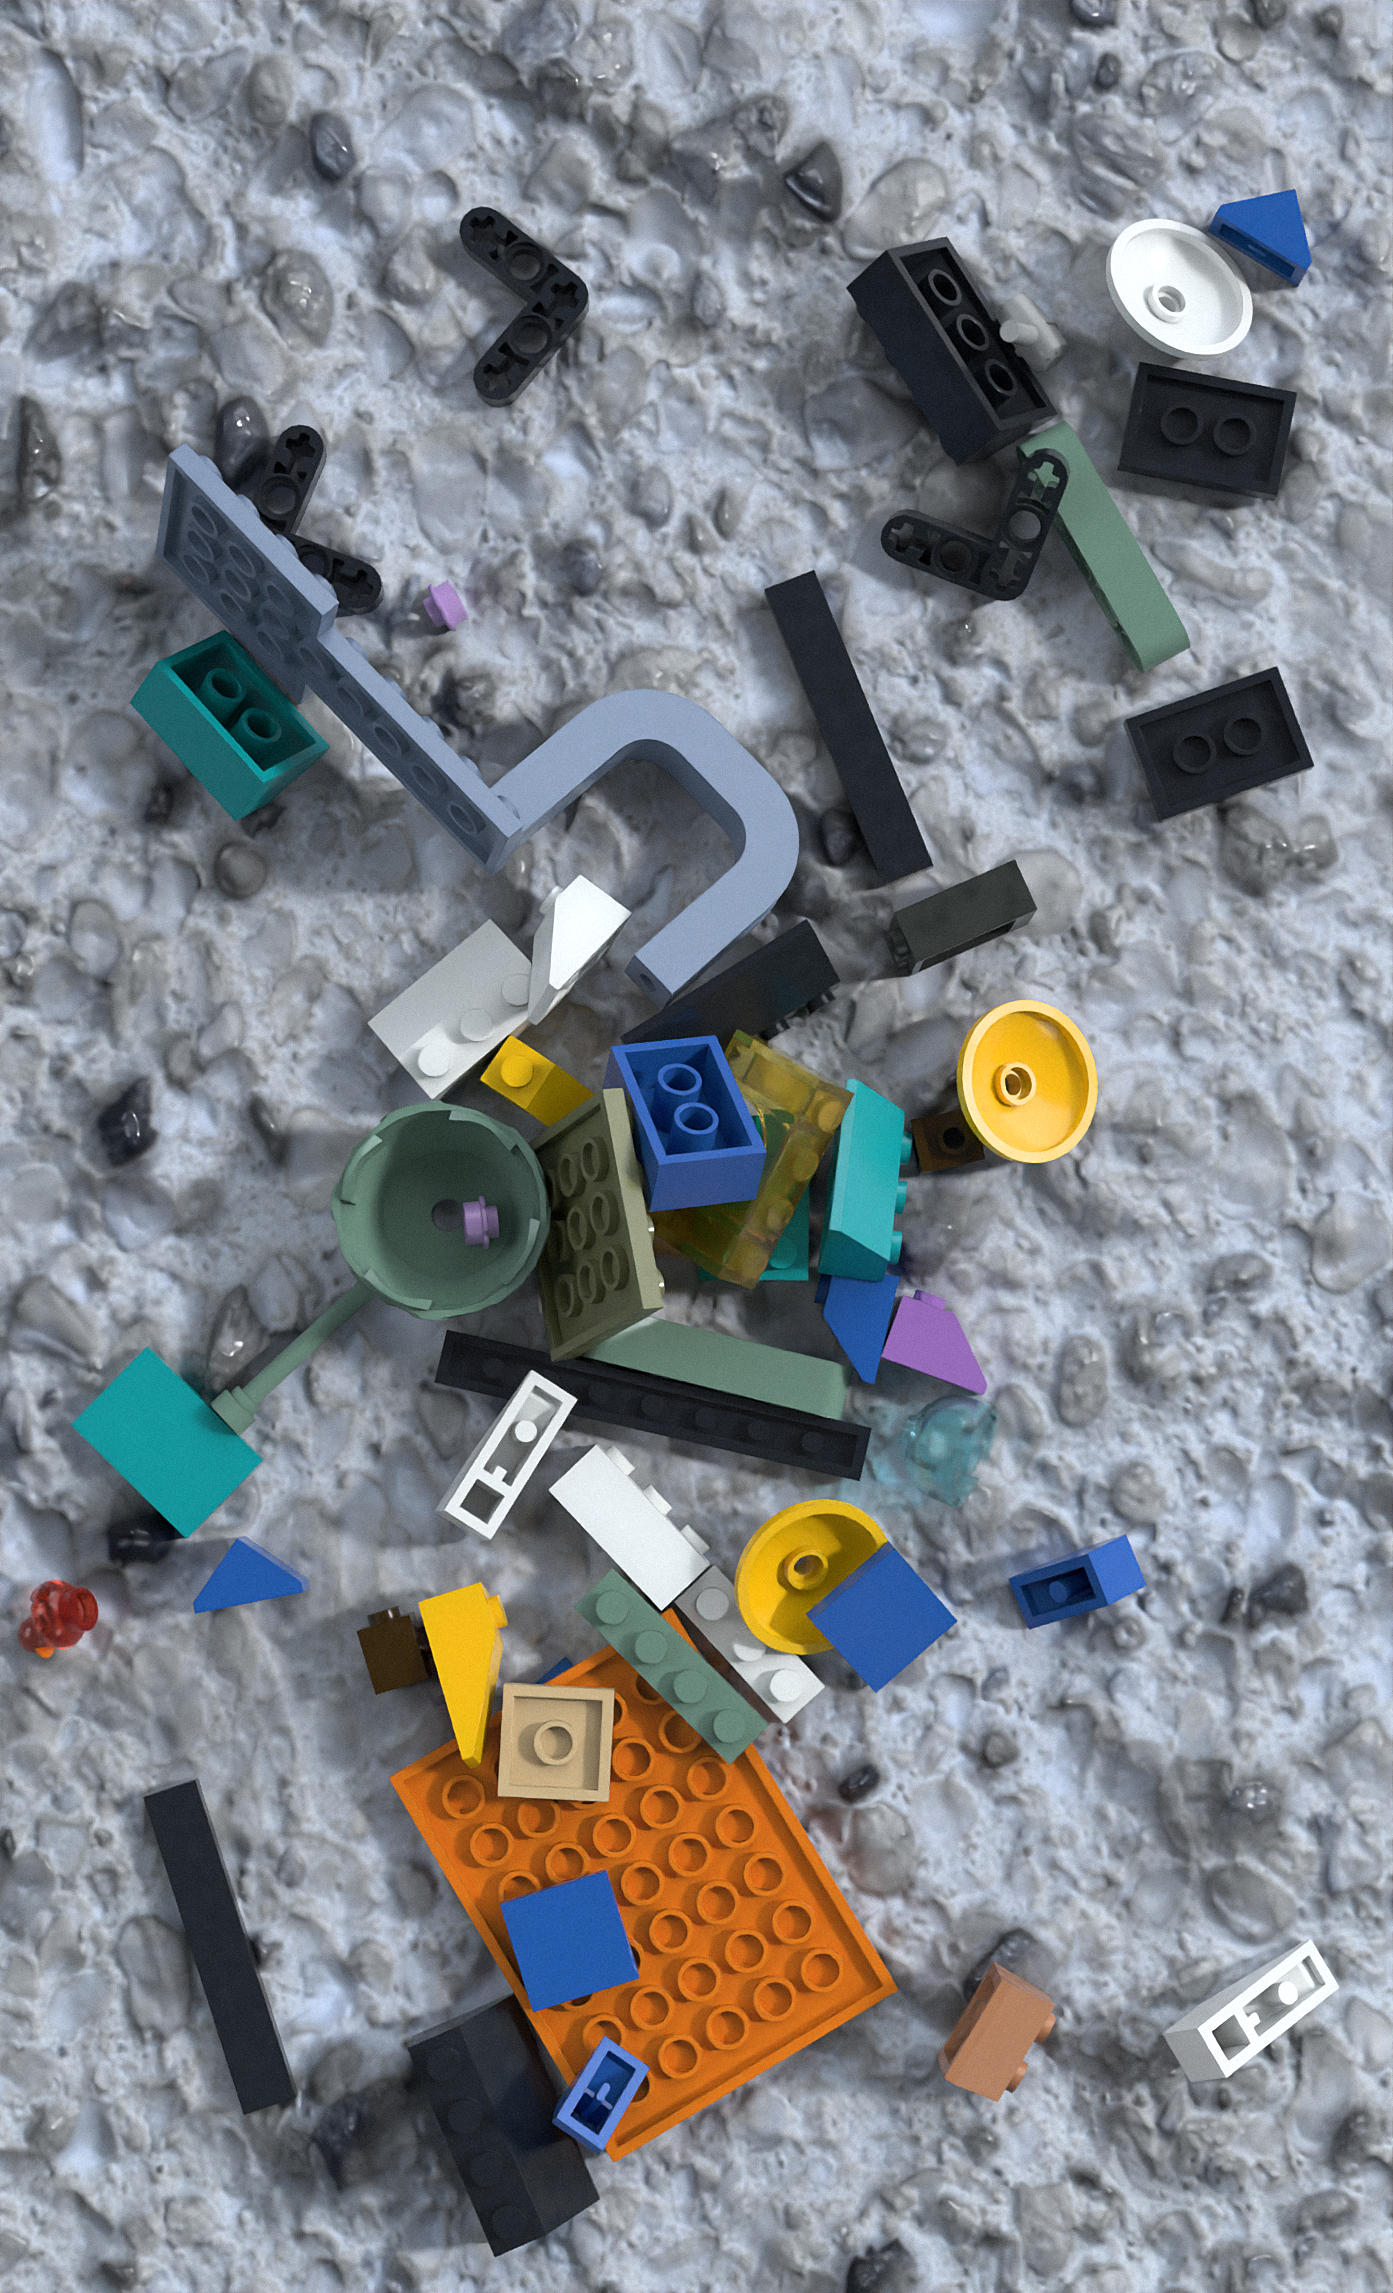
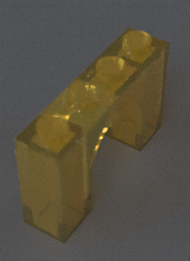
(798, 1121)

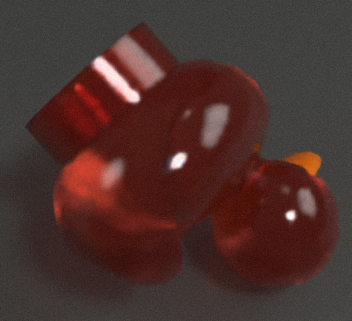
(57, 1617)

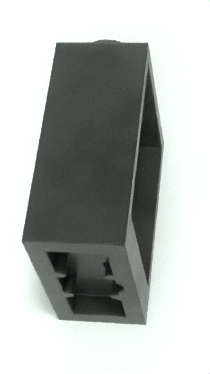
(960, 918)

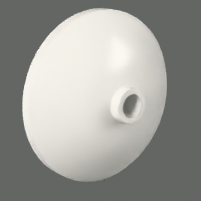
(1178, 290)

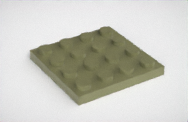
(599, 1249)

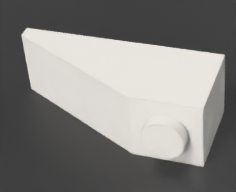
(571, 939)
(506, 1457)
(1250, 2014)

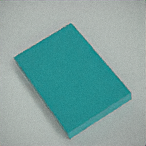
(167, 1442)

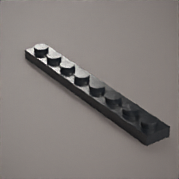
(661, 1406)

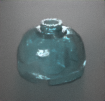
(947, 1446)

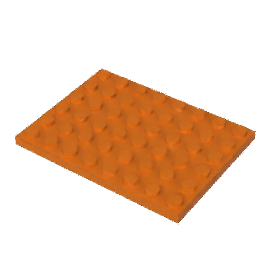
(716, 1886)

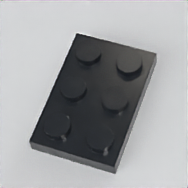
(1207, 431)
(1218, 744)

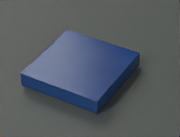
(881, 1617)
(569, 1940)

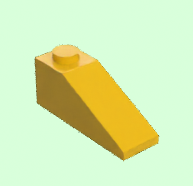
(467, 1656)

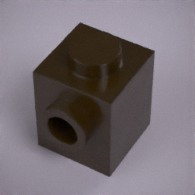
(395, 1649)

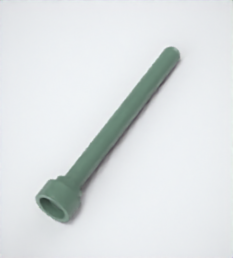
(241, 1404)

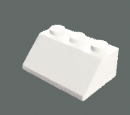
(459, 1012)

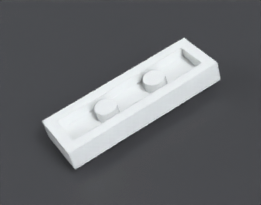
(775, 1676)

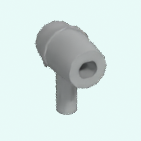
(1031, 333)

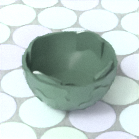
(389, 1202)

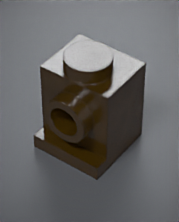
(930, 1150)

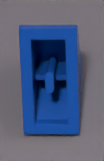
(1268, 232)
(248, 1576)
(599, 2095)

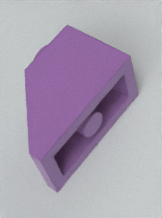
(932, 1343)

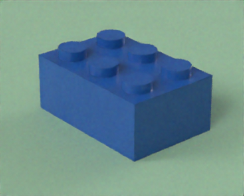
(687, 1123)

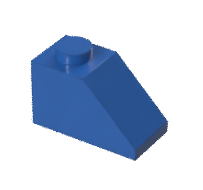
(858, 1317)
(1078, 1582)

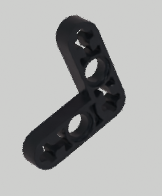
(538, 294)
(310, 470)
(984, 551)

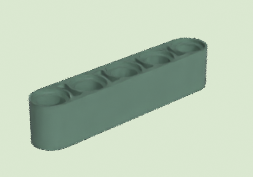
(1108, 554)
(729, 1365)

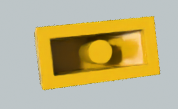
(533, 1083)

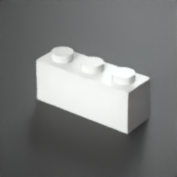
(632, 1524)

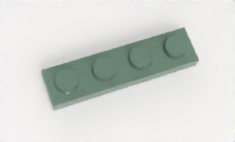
(671, 1665)

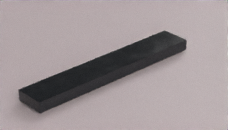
(848, 728)
(221, 1946)

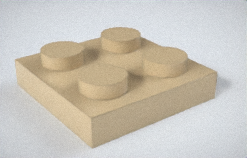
(556, 1742)

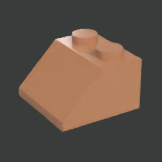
(995, 2034)

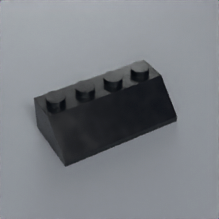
(950, 349)
(751, 995)
(499, 2124)

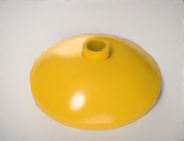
(1047, 1076)
(776, 1594)

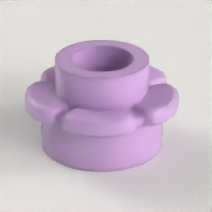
(445, 606)
(479, 1222)

